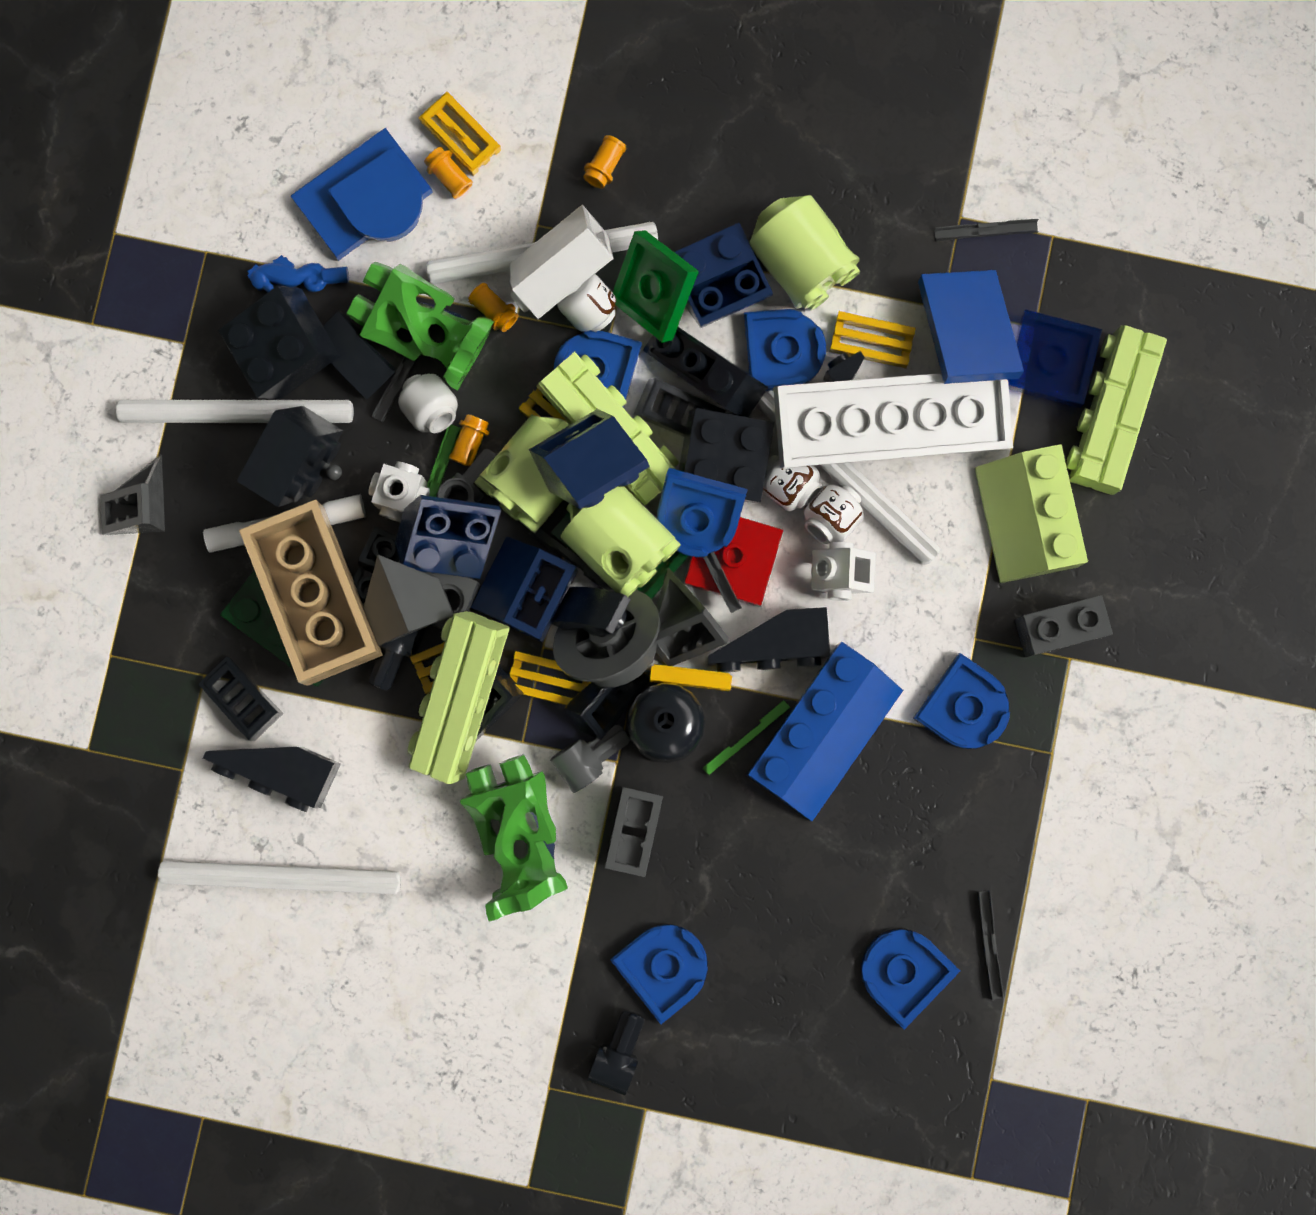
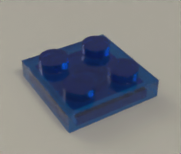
(1055, 358)

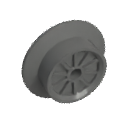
(614, 657)

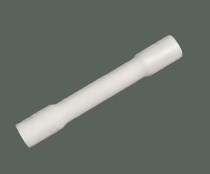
(229, 536)

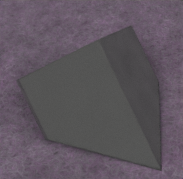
(136, 504)
(403, 601)
(684, 624)

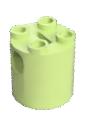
(802, 250)
(515, 477)
(619, 540)

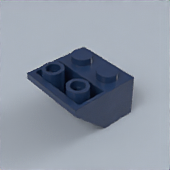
(726, 277)
(588, 459)
(446, 535)
(524, 588)

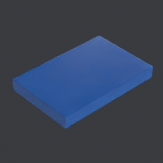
(322, 209)
(970, 326)

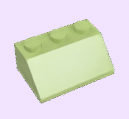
(1031, 514)

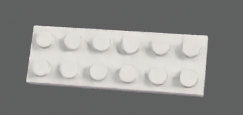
(889, 419)

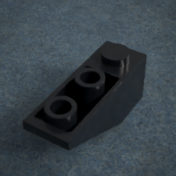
(708, 372)
(786, 637)
(287, 770)

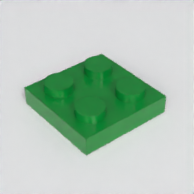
(654, 285)

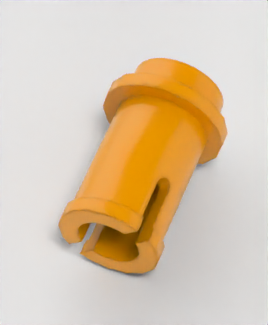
(604, 162)
(448, 172)
(493, 307)
(469, 440)

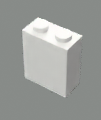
(559, 262)

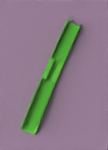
(442, 459)
(728, 752)

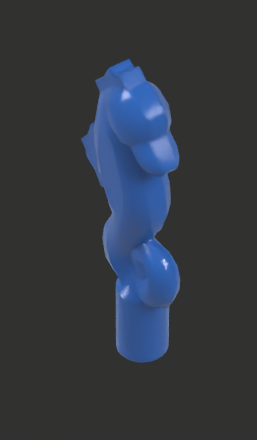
(284, 274)

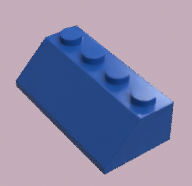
(825, 731)

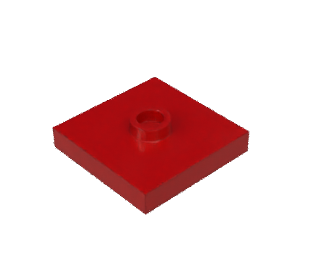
(744, 560)

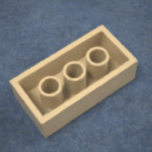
(310, 592)

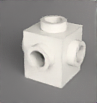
(383, 483)
(843, 571)

